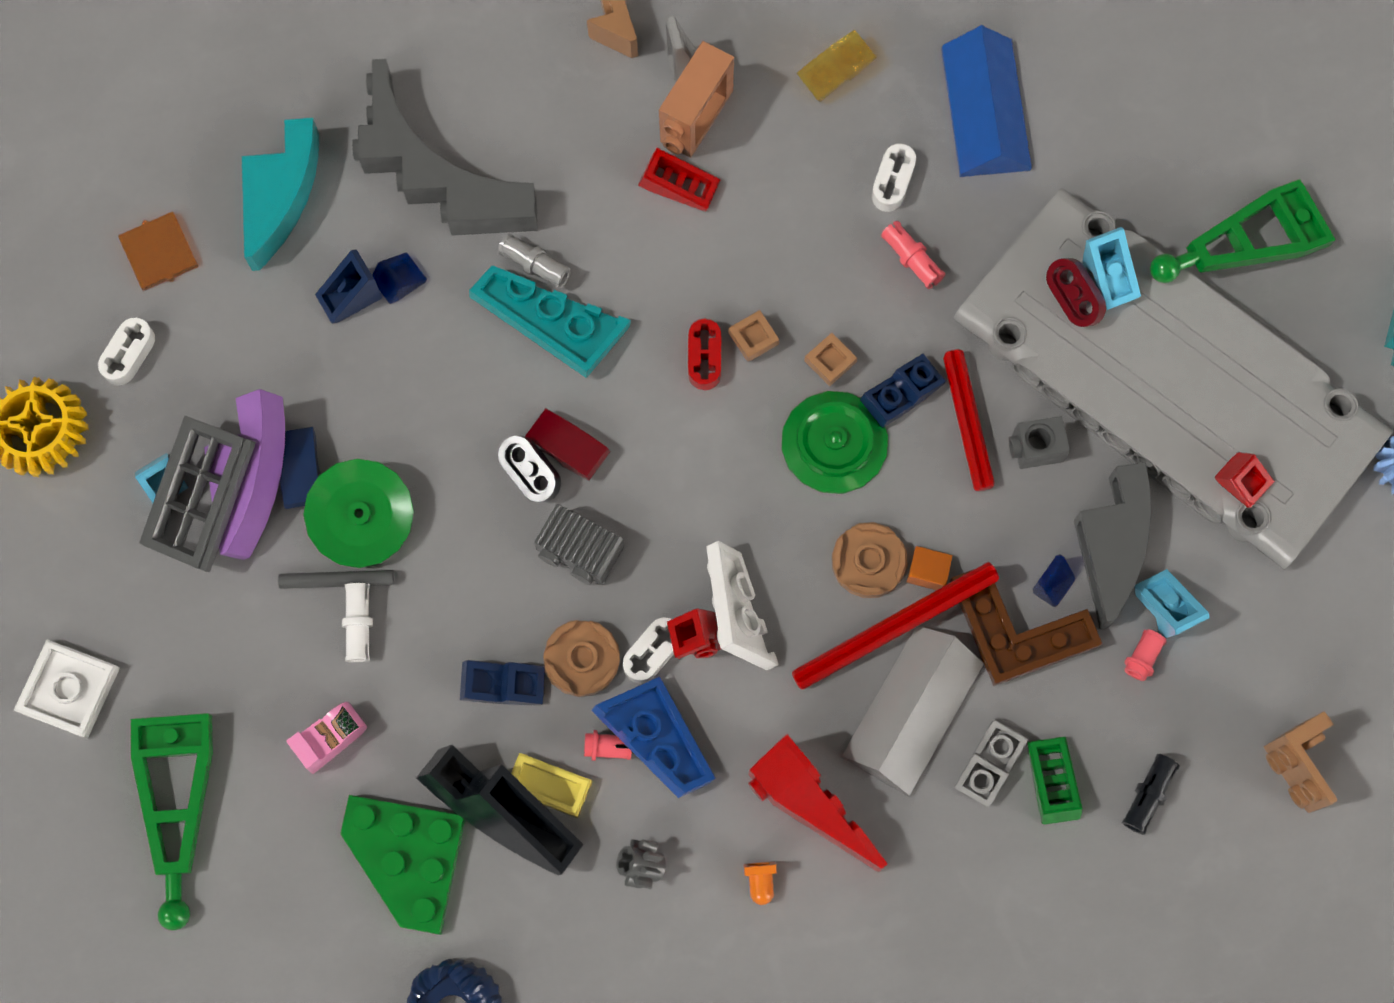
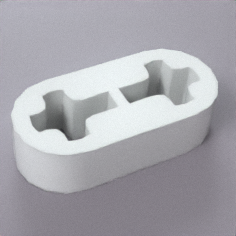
(887, 175)
(126, 351)
(645, 645)

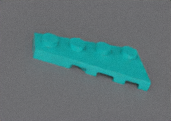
(561, 326)

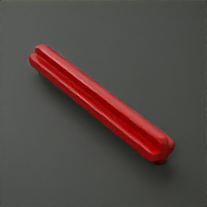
(968, 420)

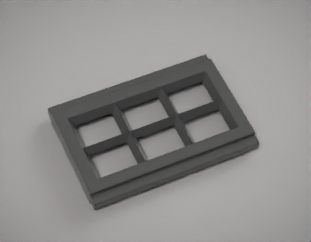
(222, 503)

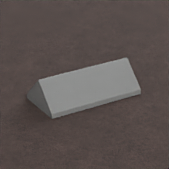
(913, 708)

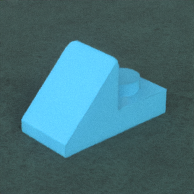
(1112, 267)
(1170, 604)

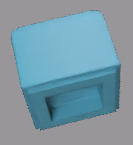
(151, 476)

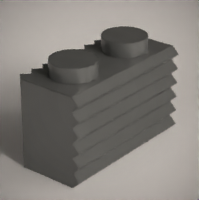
(578, 545)

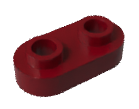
(1075, 295)

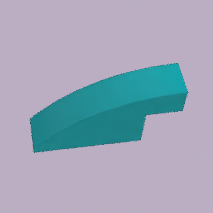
(277, 191)

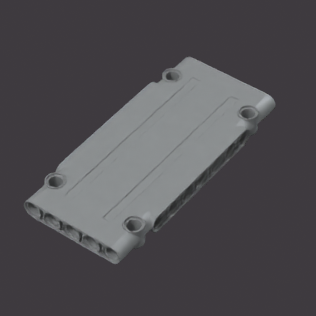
(1178, 383)

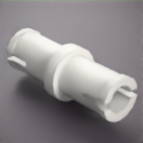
(357, 622)

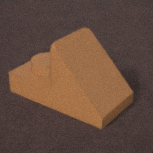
(614, 28)

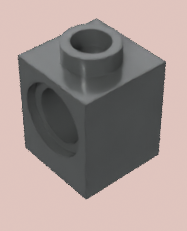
(1050, 431)

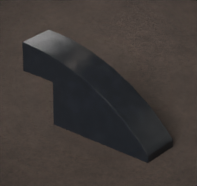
(500, 809)

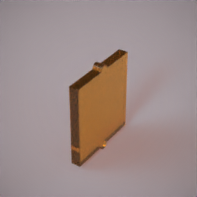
(158, 251)

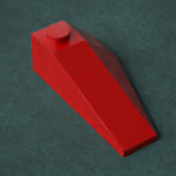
(793, 787)

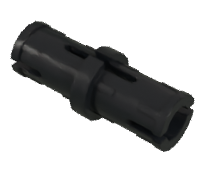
(1150, 794)

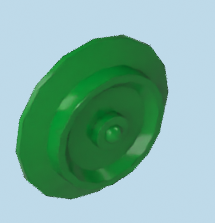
(833, 443)
(358, 513)

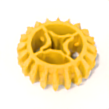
(32, 402)

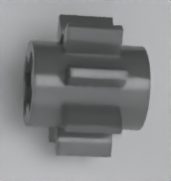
(641, 864)

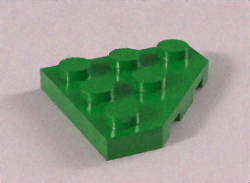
(406, 856)

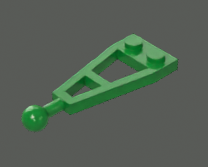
(1293, 210)
(171, 738)

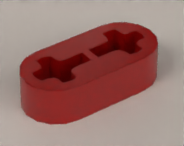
(713, 354)

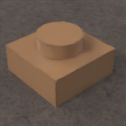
(753, 336)
(830, 359)

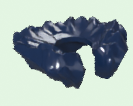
(454, 979)

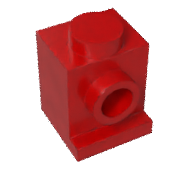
(694, 634)

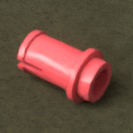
(1144, 656)
(604, 746)

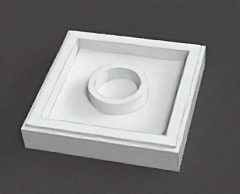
(67, 689)

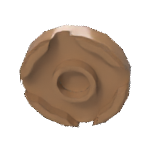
(869, 560)
(581, 658)

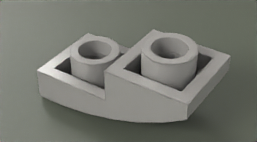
(991, 763)

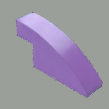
(263, 422)

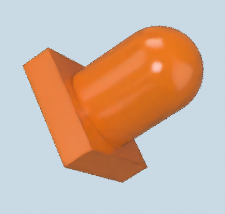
(761, 881)

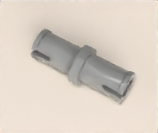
(534, 260)

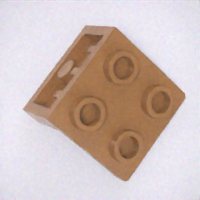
(1288, 757)

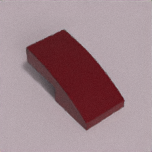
(568, 444)

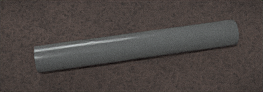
(335, 579)

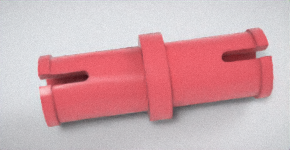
(913, 255)

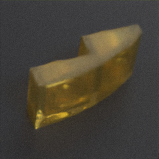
(836, 65)

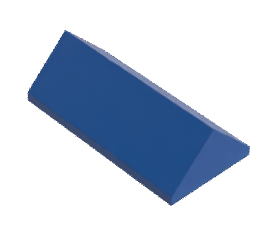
(985, 104)

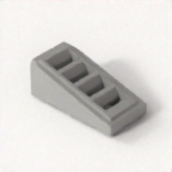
(678, 47)

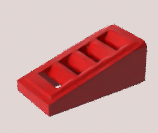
(662, 187)

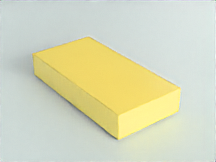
(552, 785)

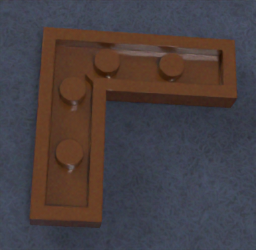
(1015, 655)

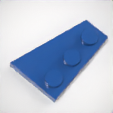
(657, 735)

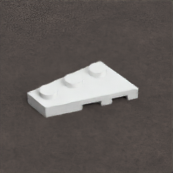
(737, 623)

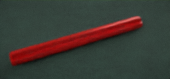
(895, 625)

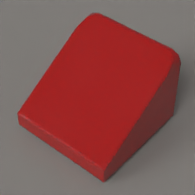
(1245, 478)

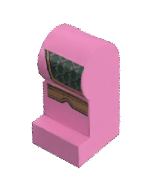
(327, 737)

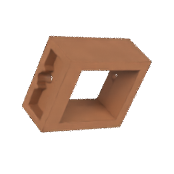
(696, 99)

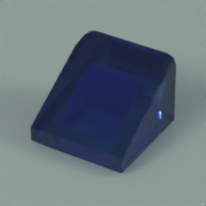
(397, 277)
(1055, 581)

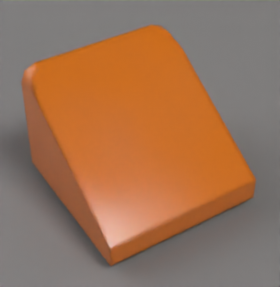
(929, 568)

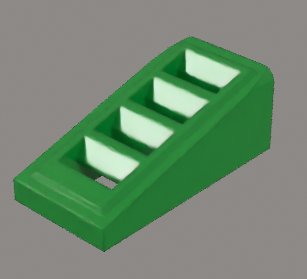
(1060, 812)

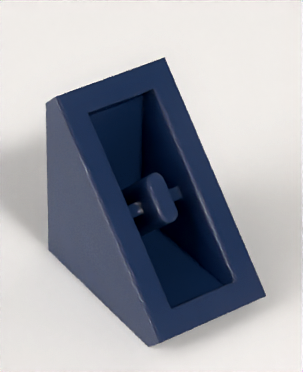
(348, 289)

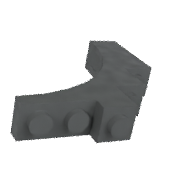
(466, 200)

